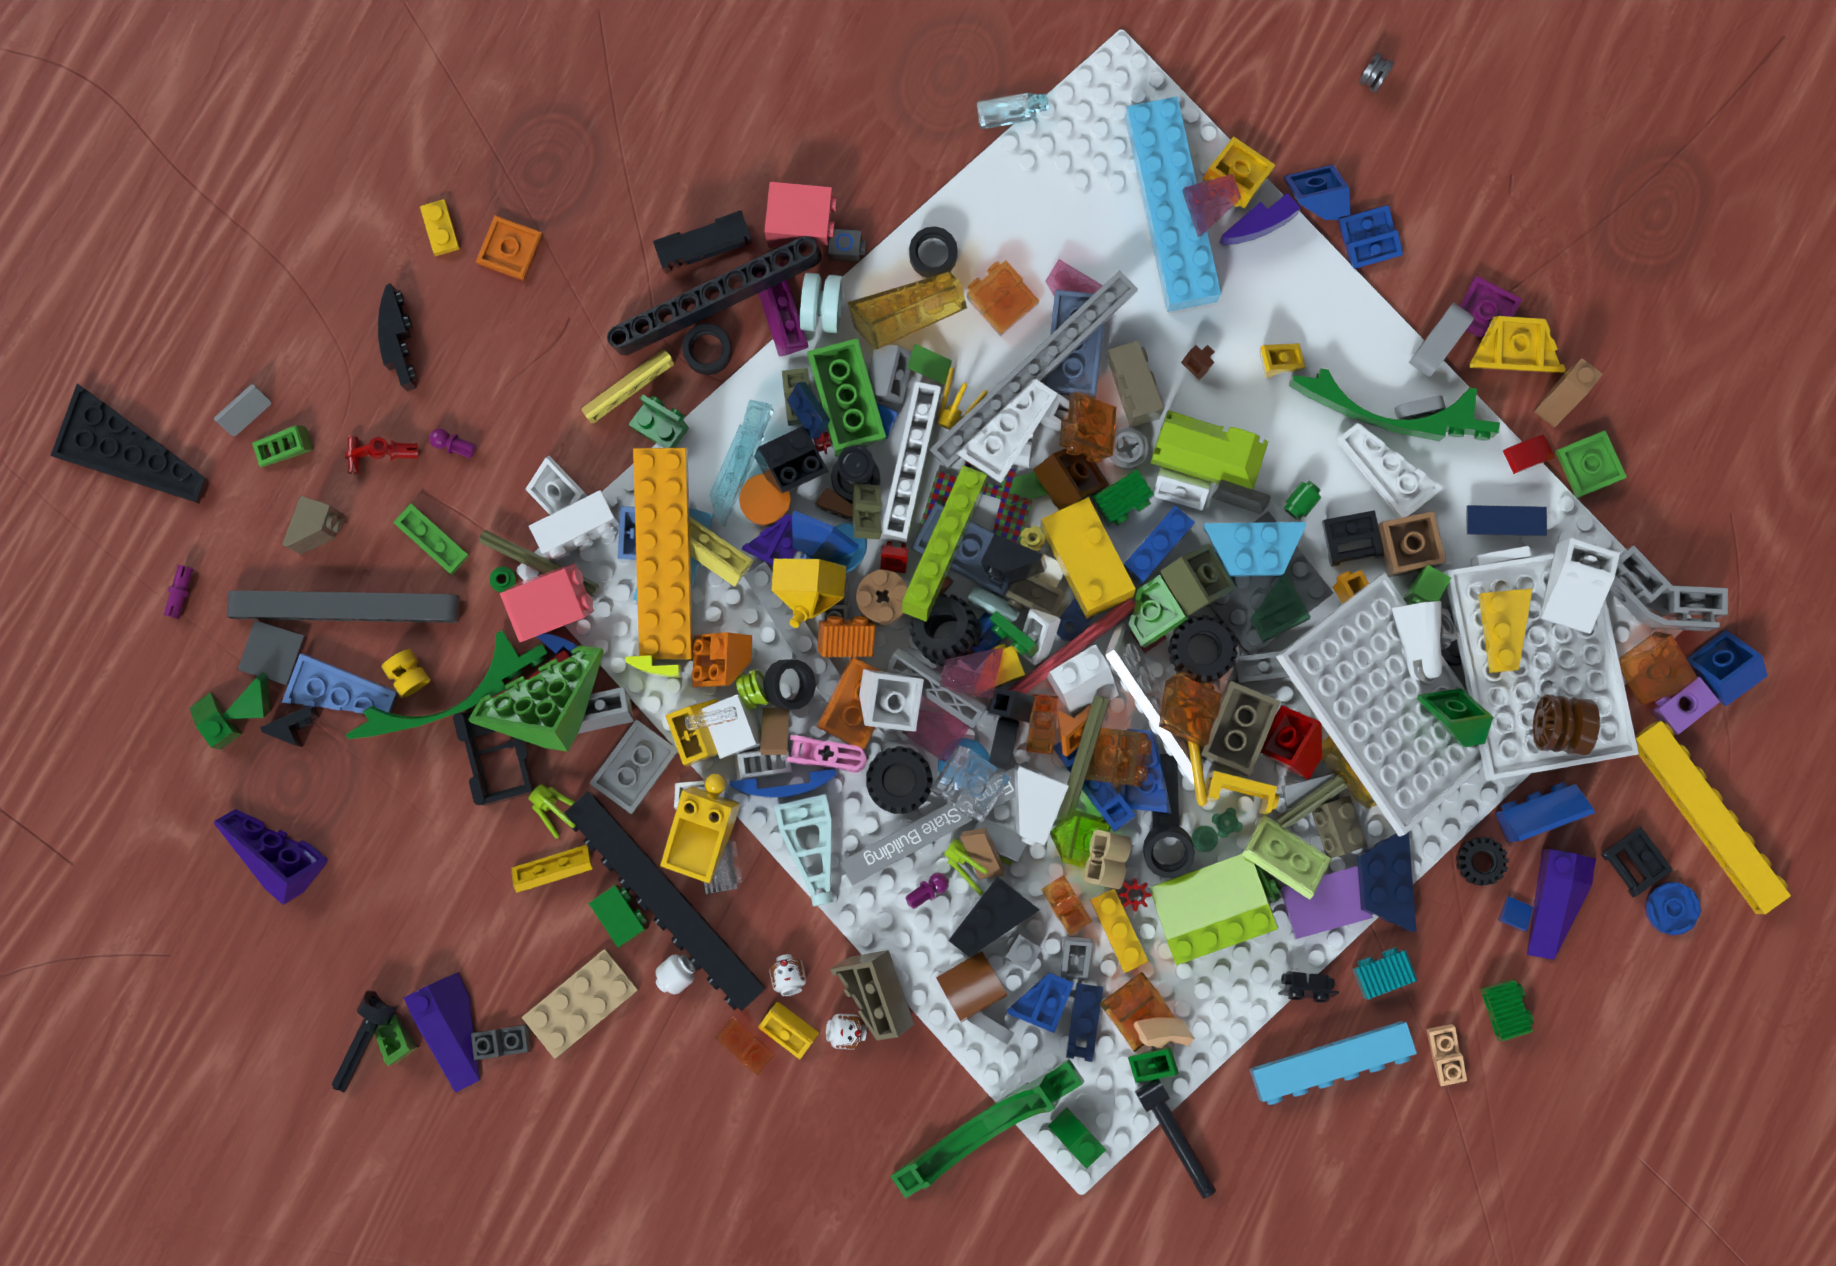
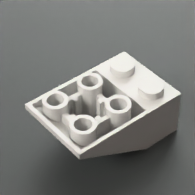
(1578, 584)

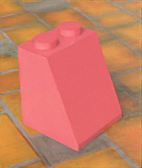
(799, 212)
(547, 602)

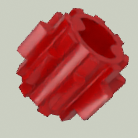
(1135, 886)

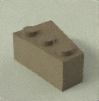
(1135, 383)
(877, 992)

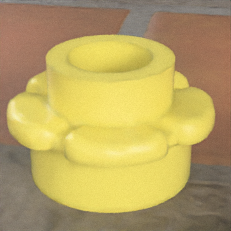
(1036, 532)

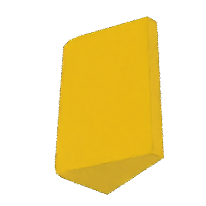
(788, 1030)

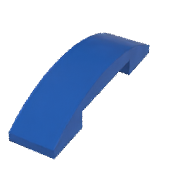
(817, 780)
(1101, 795)

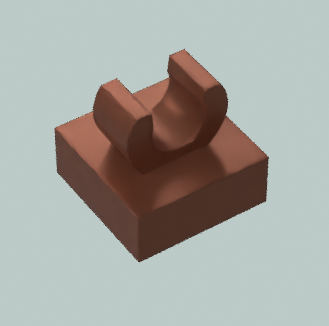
(1199, 360)

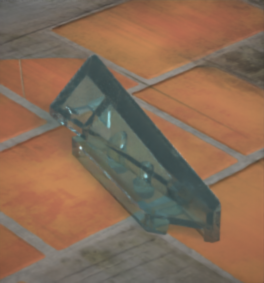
(739, 459)

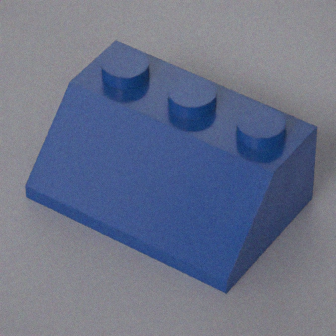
(1543, 812)

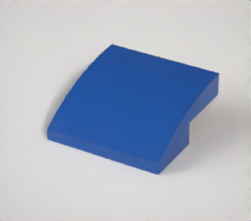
(1370, 237)

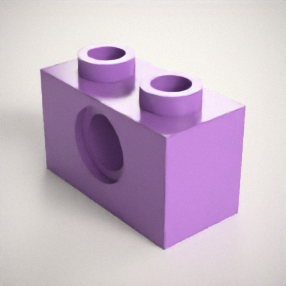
(1699, 701)

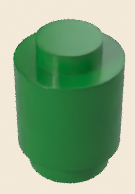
(1302, 500)

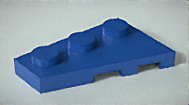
(1153, 792)

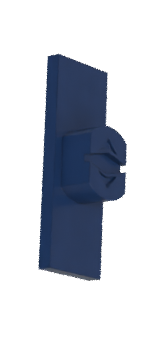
(1506, 520)

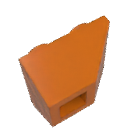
(720, 658)

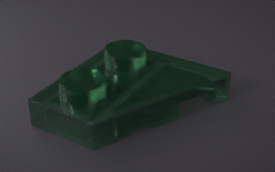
(1279, 611)

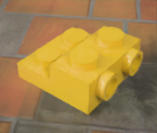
(1247, 167)

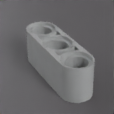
(1441, 340)

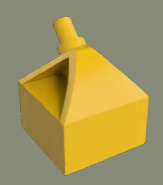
(808, 586)

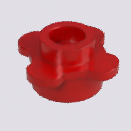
(823, 442)

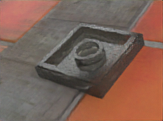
(1241, 496)

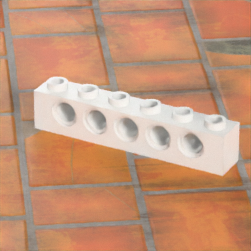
(911, 462)

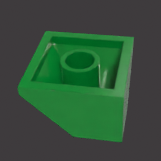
(1459, 715)

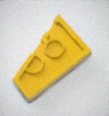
(1504, 627)

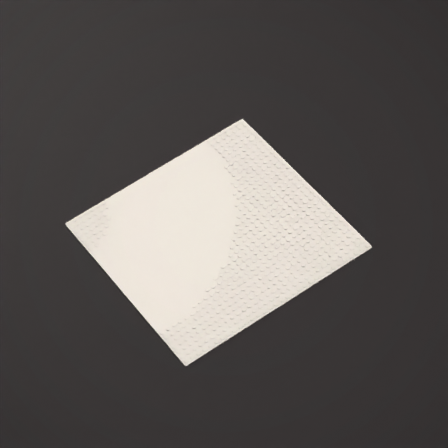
(1074, 195)

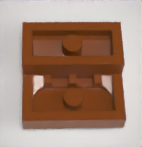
(971, 986)

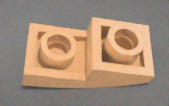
(1162, 1030)
(1446, 1055)

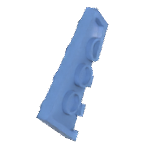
(334, 688)

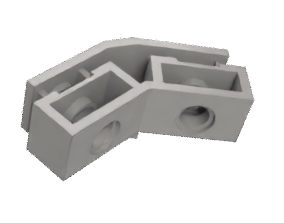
(1658, 598)

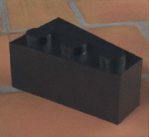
(991, 917)

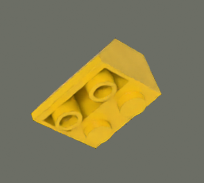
(694, 744)

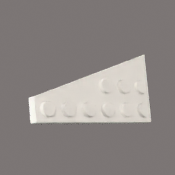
(1148, 696)

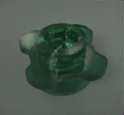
(1219, 821)

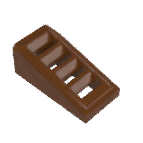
(834, 504)

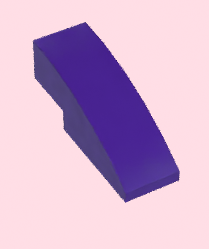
(1261, 221)

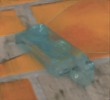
(1010, 109)

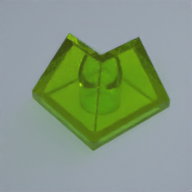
(1074, 835)

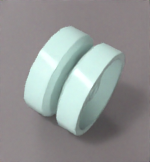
(824, 303)

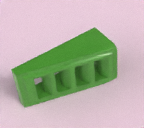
(298, 441)

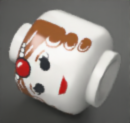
(787, 975)
(845, 1031)

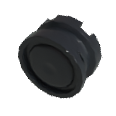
(856, 464)

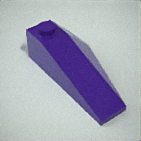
(275, 860)
(1559, 894)
(446, 1024)

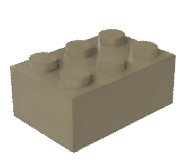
(1240, 729)

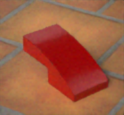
(1528, 454)

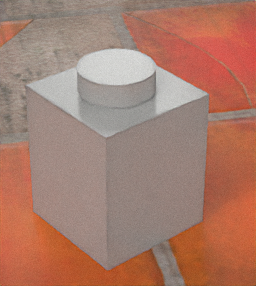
(1023, 952)

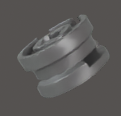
(1371, 74)

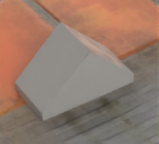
(1076, 957)

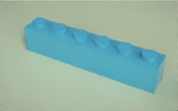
(1333, 1061)

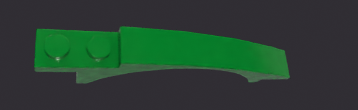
(1455, 419)
(505, 663)
(1026, 1101)

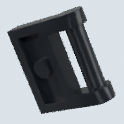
(1352, 529)
(1644, 857)

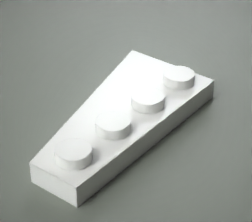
(1005, 436)

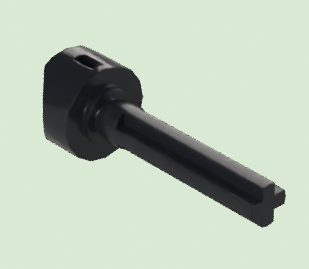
(374, 1013)

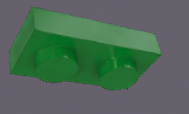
(1021, 642)

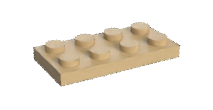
(580, 1003)

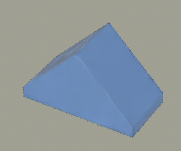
(627, 534)

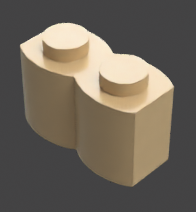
(1107, 859)

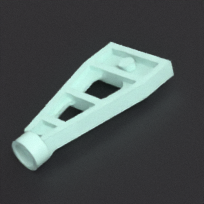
(801, 814)

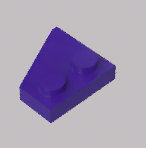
(773, 542)

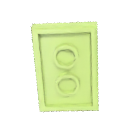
(1287, 857)

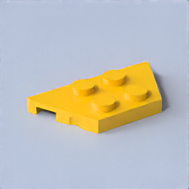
(1518, 346)

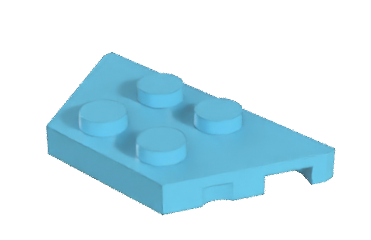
(1255, 547)

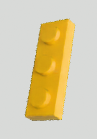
(551, 868)
(1119, 930)

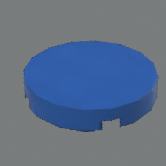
(1672, 908)

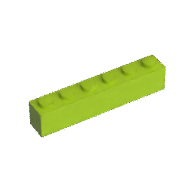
(944, 543)

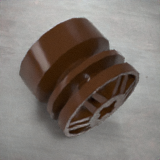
(1566, 724)

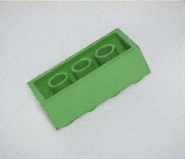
(846, 395)

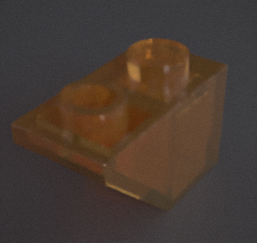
(1042, 724)

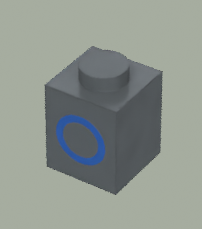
(846, 246)

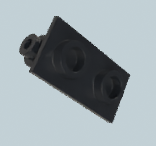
(1318, 988)

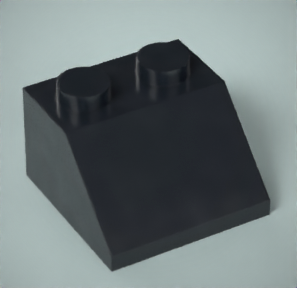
(1010, 561)

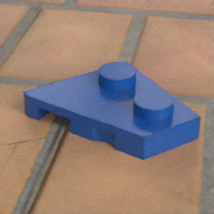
(1043, 1002)

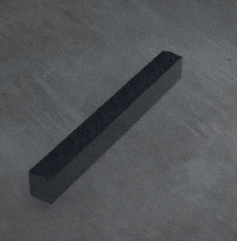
(666, 901)

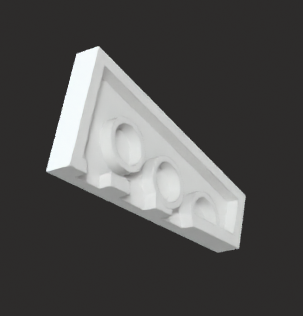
(1393, 477)

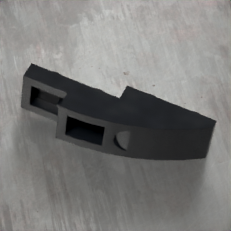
(392, 329)

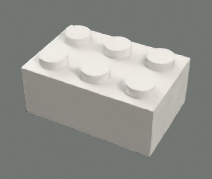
(575, 527)

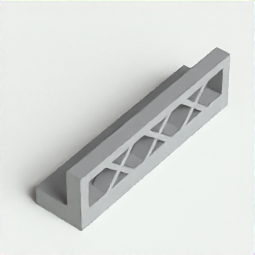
(959, 704)

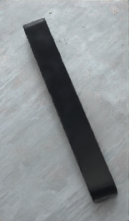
(727, 296)

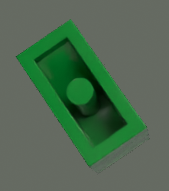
(211, 724)
(1076, 1138)

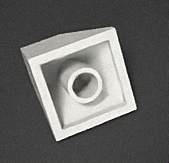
(890, 700)

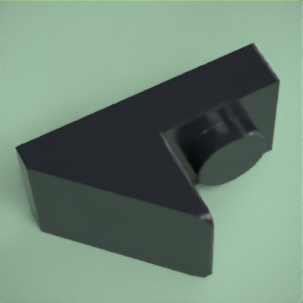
(286, 726)

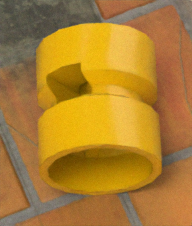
(405, 682)

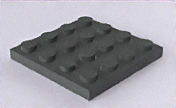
(1251, 591)

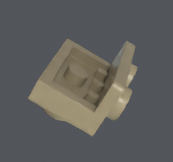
(1034, 594)
(1339, 827)

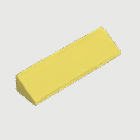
(628, 386)
(717, 554)

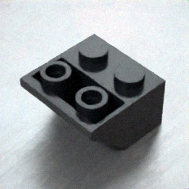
(790, 460)

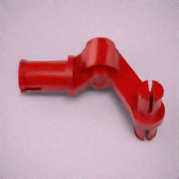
(378, 449)

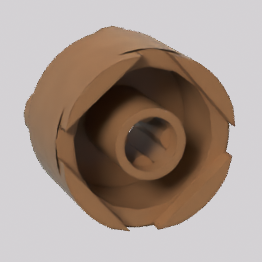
(880, 583)

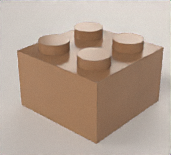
(1411, 544)

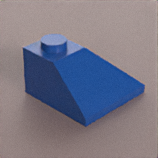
(1321, 191)
(819, 540)

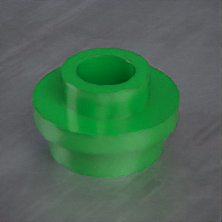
(510, 581)

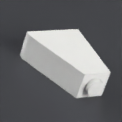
(1036, 803)

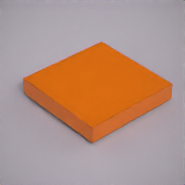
(509, 248)

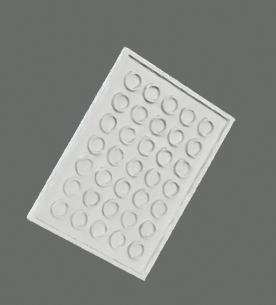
(1552, 662)
(1364, 697)

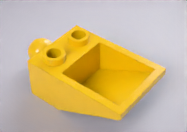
(697, 836)

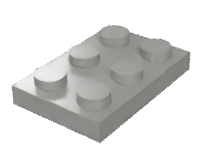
(634, 767)

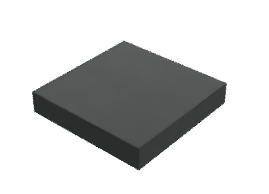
(271, 652)

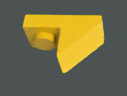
(1281, 358)

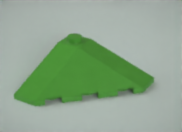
(547, 706)

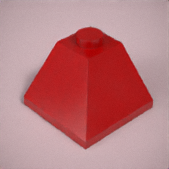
(1294, 742)

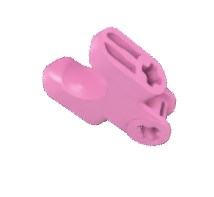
(844, 758)

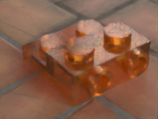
(1001, 297)
(1089, 428)
(1189, 708)
(1120, 757)

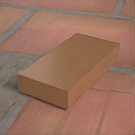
(774, 731)
(982, 850)

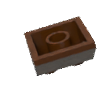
(1069, 478)

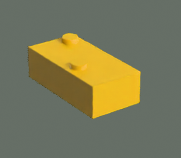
(1087, 558)

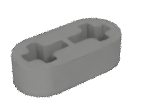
(1420, 408)
(992, 1027)

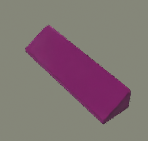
(782, 318)

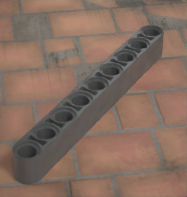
(343, 606)

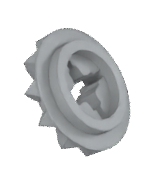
(1132, 437)

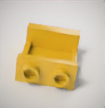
(1267, 793)

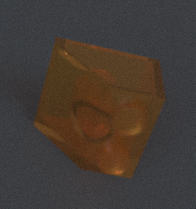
(1656, 668)
(1132, 1003)

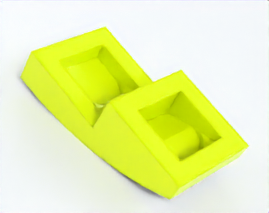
(647, 665)

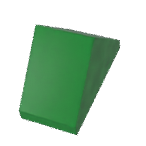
(252, 702)
(1153, 1064)

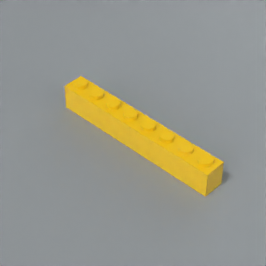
(1710, 818)

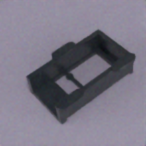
(702, 243)
(468, 732)

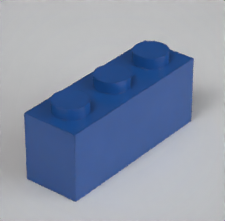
(1158, 545)

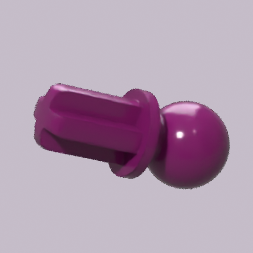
(440, 439)
(937, 883)

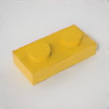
(439, 227)

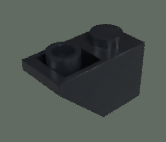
(1011, 705)

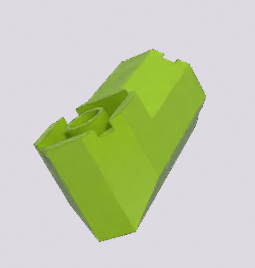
(1208, 451)

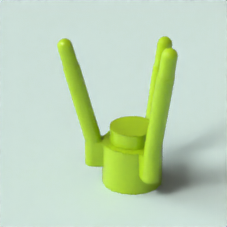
(544, 800)
(957, 854)

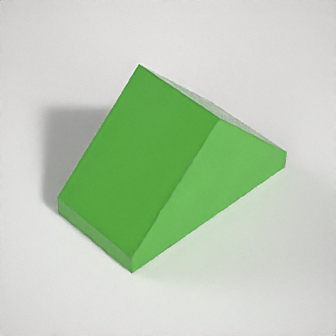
(394, 1041)

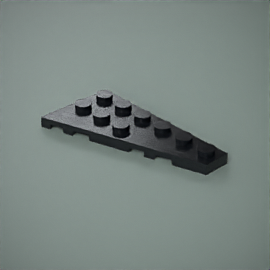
(110, 444)

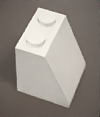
(1082, 679)

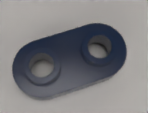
(1075, 616)

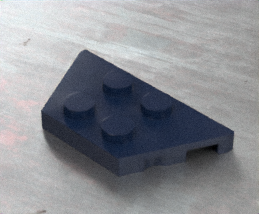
(1388, 882)

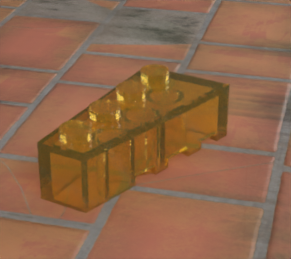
(906, 309)

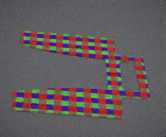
(1009, 519)

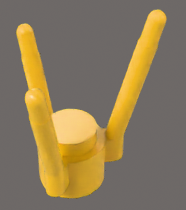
(951, 416)

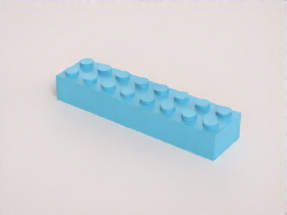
(1163, 171)

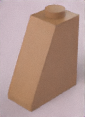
(1568, 392)

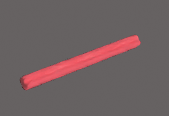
(1075, 646)

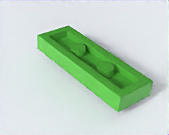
(431, 539)

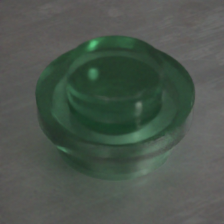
(1204, 838)

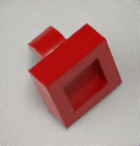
(894, 558)

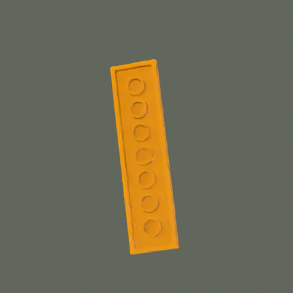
(663, 552)

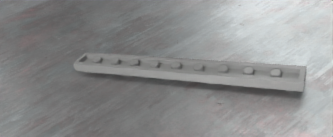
(1037, 364)

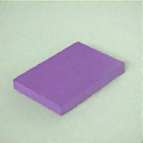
(1332, 906)

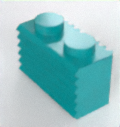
(1384, 973)

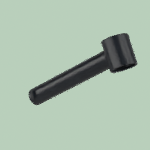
(1154, 1098)

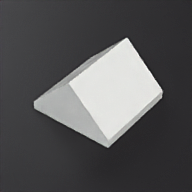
(553, 487)
(735, 735)

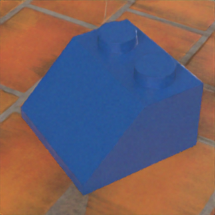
(1728, 666)

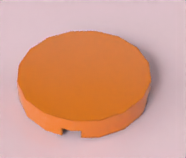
(762, 501)

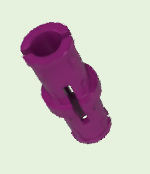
(178, 591)

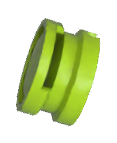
(751, 689)

